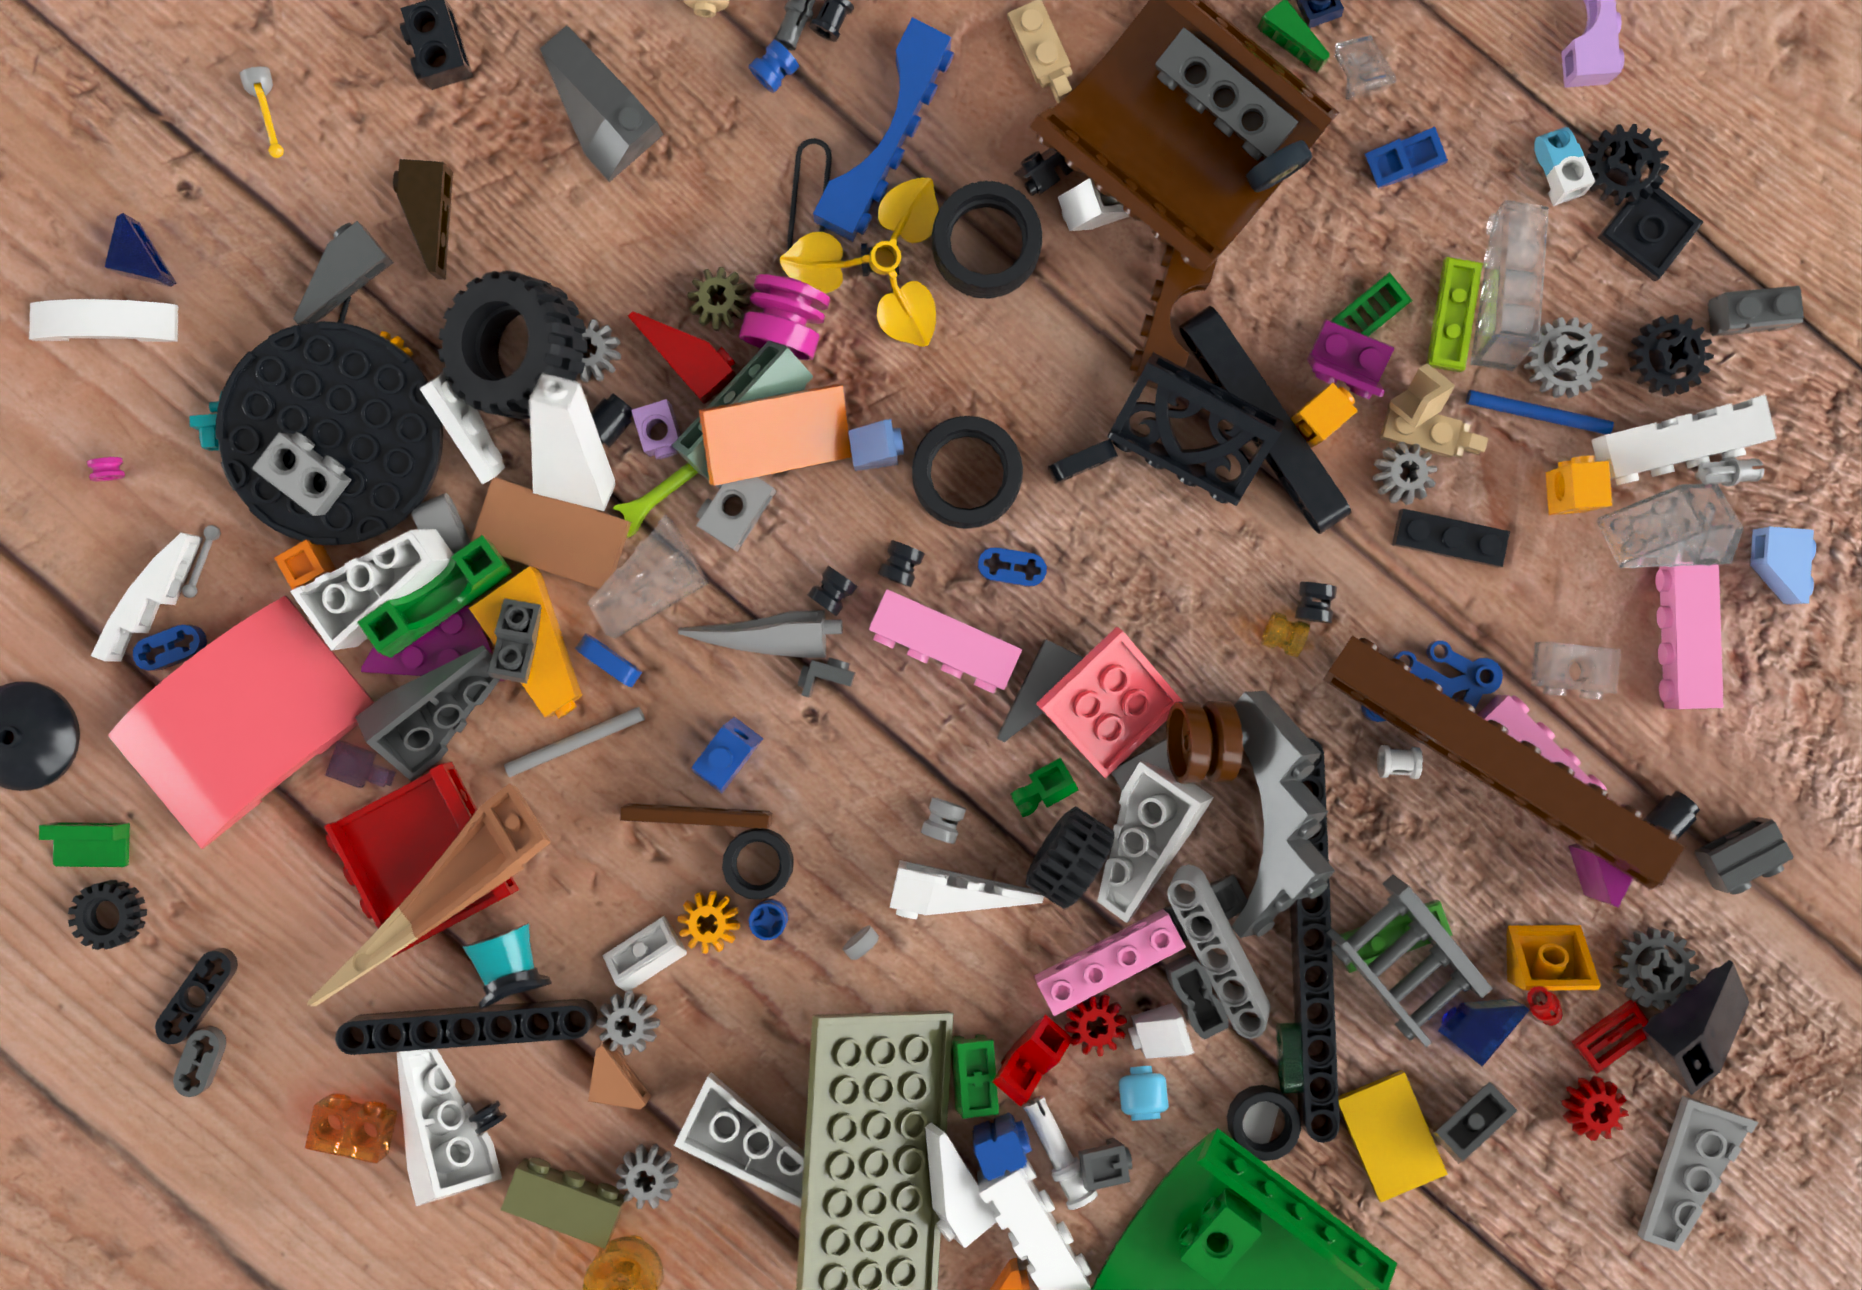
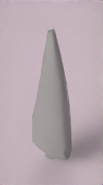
(782, 634)

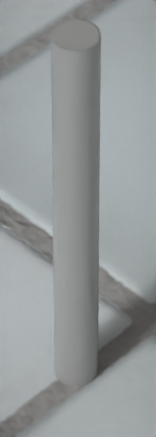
(574, 742)

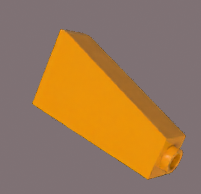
(552, 676)

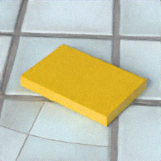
(1391, 1136)

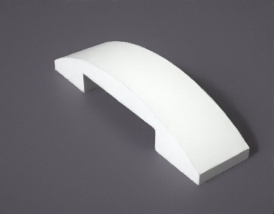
(103, 320)

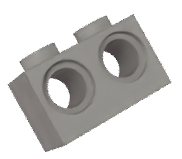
(298, 481)

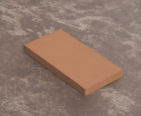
(551, 533)

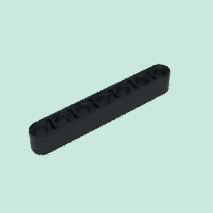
(1291, 455)
(451, 1034)

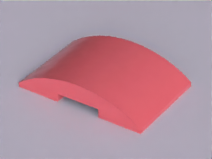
(240, 719)

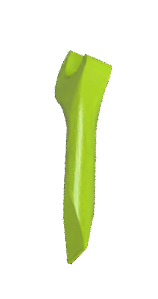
(638, 509)

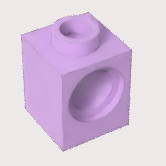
(649, 415)

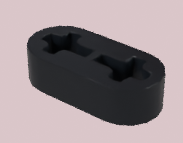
(1082, 461)

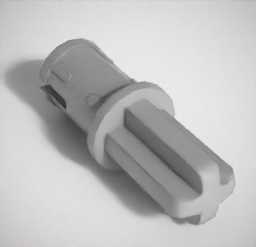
(1729, 471)

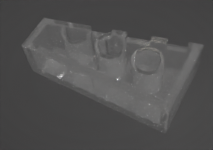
(1511, 286)

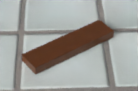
(696, 815)

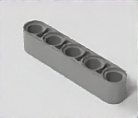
(1219, 967)

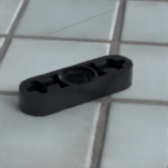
(180, 1002)

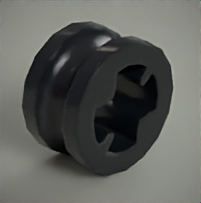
(487, 1117)

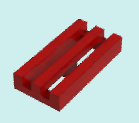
(1602, 1027)

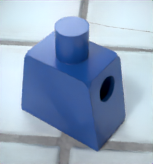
(726, 754)

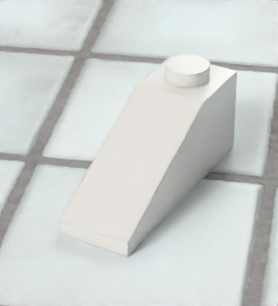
(955, 1191)

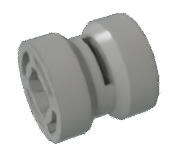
(939, 828)

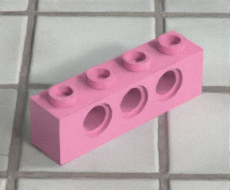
(1109, 961)

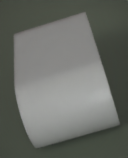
(443, 516)

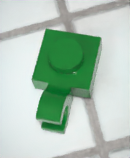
(1048, 785)

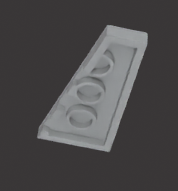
(1690, 1169)

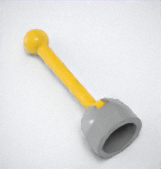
(258, 83)

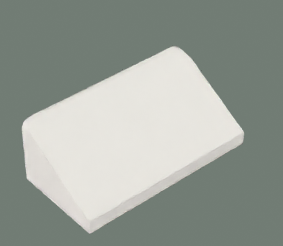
(644, 954)

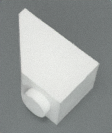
(1088, 208)
(1160, 1033)

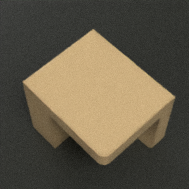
(1424, 396)

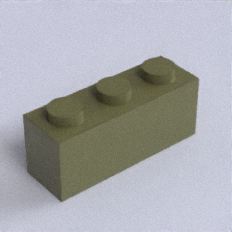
(564, 1201)

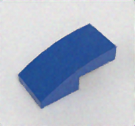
(1406, 158)

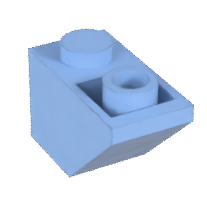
(1785, 561)

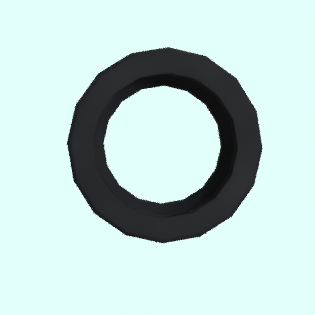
(743, 887)
(1284, 1142)

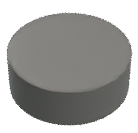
(861, 943)

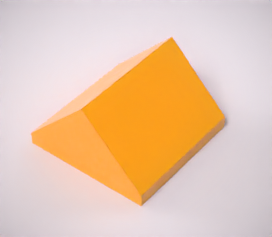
(1549, 958)

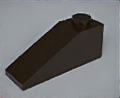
(425, 197)

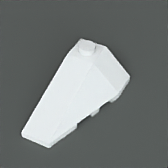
(1149, 832)
(940, 891)
(440, 1140)

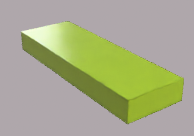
(1454, 314)

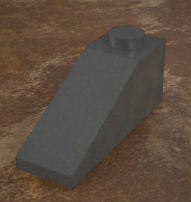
(344, 268)
(1045, 672)

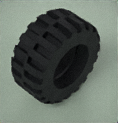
(474, 336)

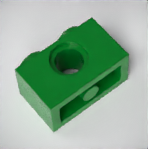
(1217, 1256)

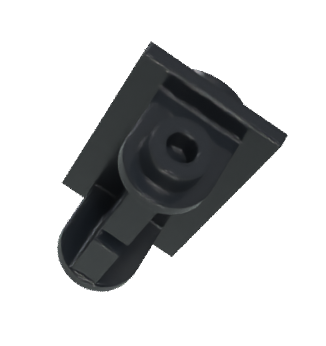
(1040, 170)

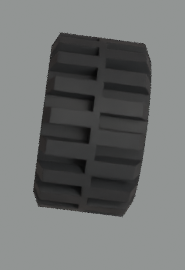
(1070, 858)

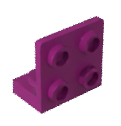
(1349, 357)

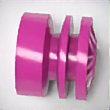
(787, 309)

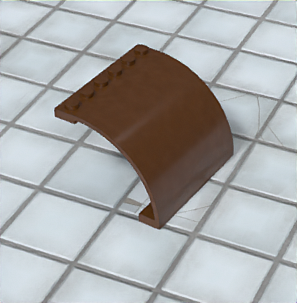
(1161, 152)

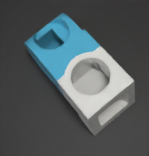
(1563, 165)

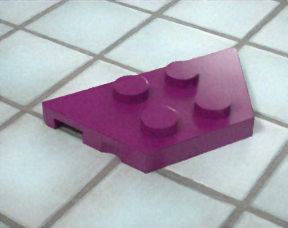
(439, 646)

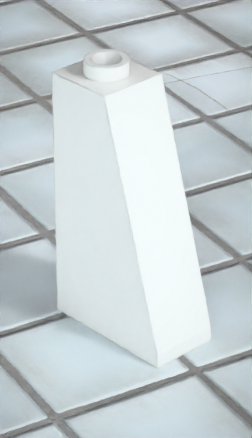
(567, 447)

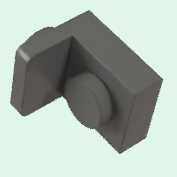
(1105, 1165)

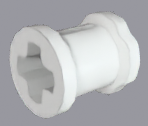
(1399, 762)

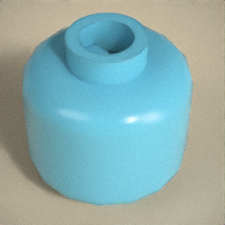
(1143, 1094)

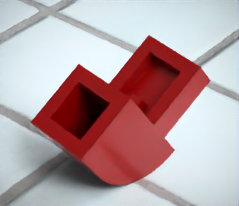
(1030, 1058)

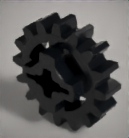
(1634, 151)
(1655, 360)

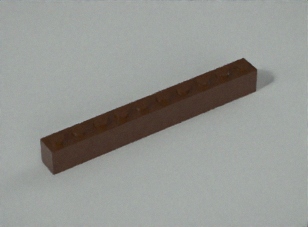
(1505, 763)

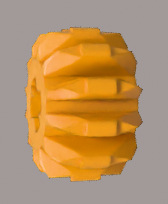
(713, 934)

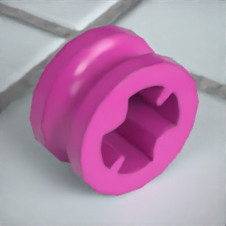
(106, 469)

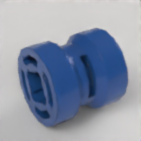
(773, 66)
(765, 924)

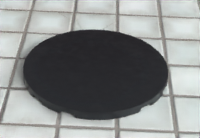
(356, 404)

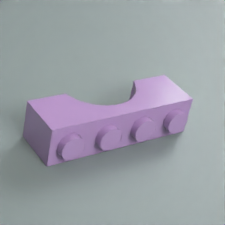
(1595, 54)

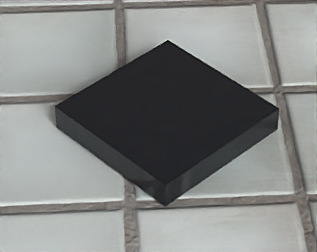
(1651, 232)

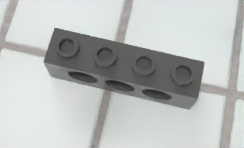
(1189, 51)

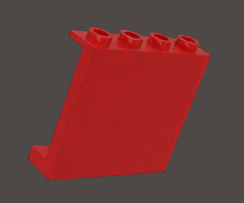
(399, 841)

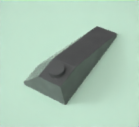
(602, 110)
(422, 716)

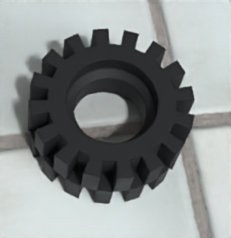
(87, 919)

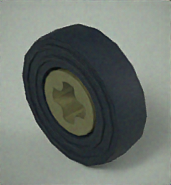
(1279, 166)

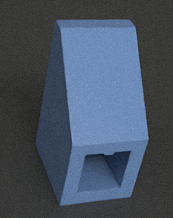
(875, 445)

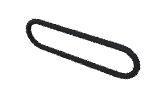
(796, 181)

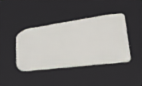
(1260, 1121)

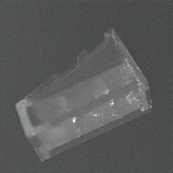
(648, 582)

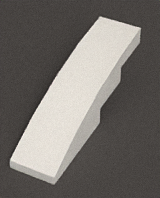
(156, 585)

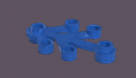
(1469, 680)

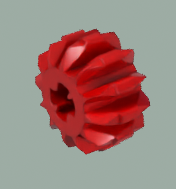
(1100, 1035)
(1606, 1111)

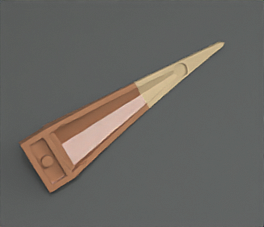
(481, 857)

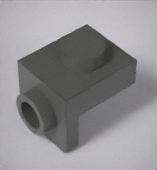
(834, 671)

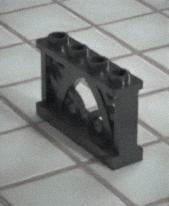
(1185, 463)

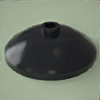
(43, 733)

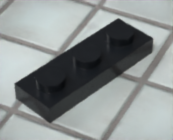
(1451, 538)

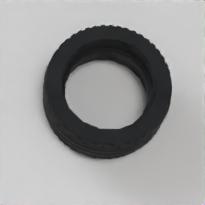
(999, 197)
(974, 428)

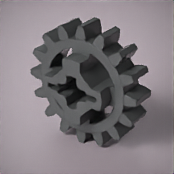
(1648, 953)

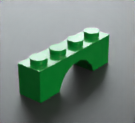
(408, 618)

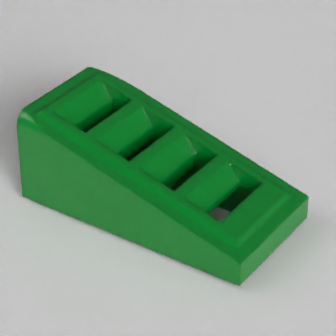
(1290, 32)
(1393, 288)

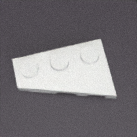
(465, 428)

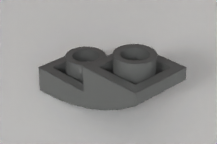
(515, 641)

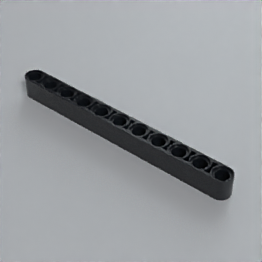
(1320, 991)

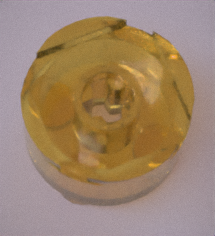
(630, 1260)

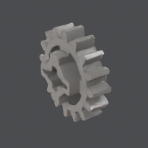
(1556, 344)

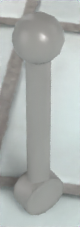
(211, 533)

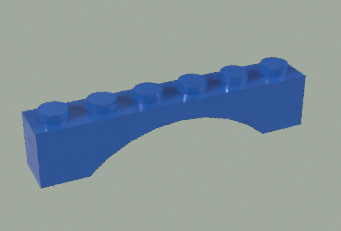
(849, 197)

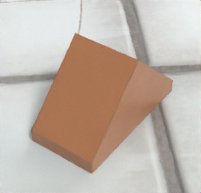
(615, 1081)

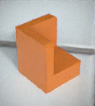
(304, 563)

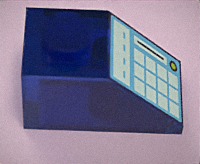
(1481, 1026)

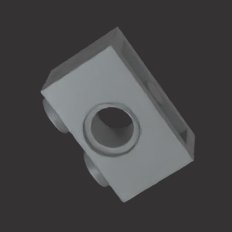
(735, 529)

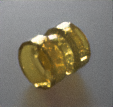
(1285, 634)

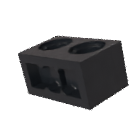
(440, 41)

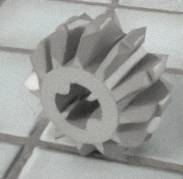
(604, 344)
(1393, 466)
(619, 1031)
(640, 1186)

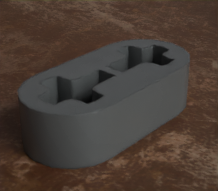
(192, 1058)

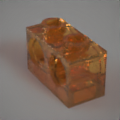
(351, 1138)

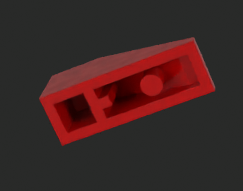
(691, 357)

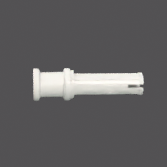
(1066, 1168)

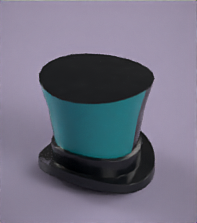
(505, 964)

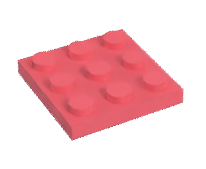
(1110, 702)

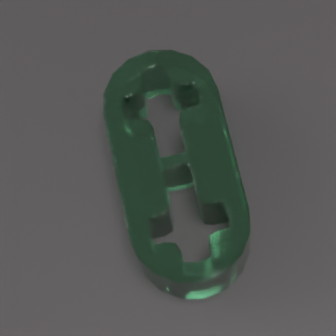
(1289, 1058)

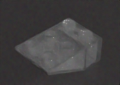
(1674, 529)

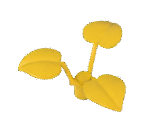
(909, 212)

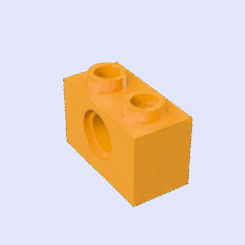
(1324, 414)
(1578, 486)

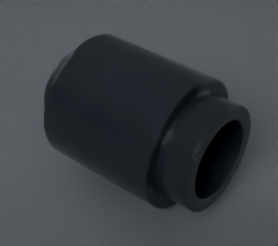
(611, 419)
(1674, 813)

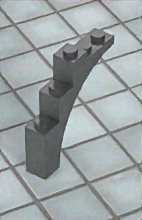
(1291, 813)

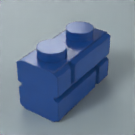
(1001, 1145)

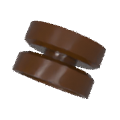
(1204, 741)

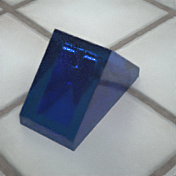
(134, 254)

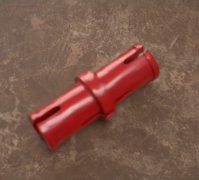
(1542, 1009)

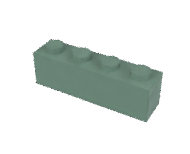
(767, 374)

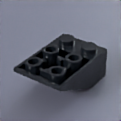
(1699, 1028)

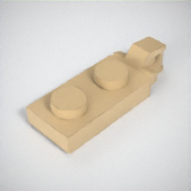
(1041, 47)
(1437, 435)

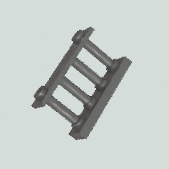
(1444, 953)

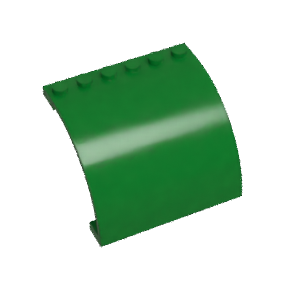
(1298, 1245)

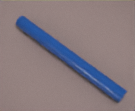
(1539, 412)

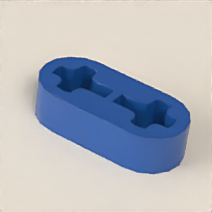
(1013, 558)
(166, 640)
(608, 660)

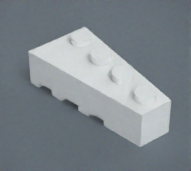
(1685, 439)
(353, 591)
(742, 1142)
(1034, 1230)

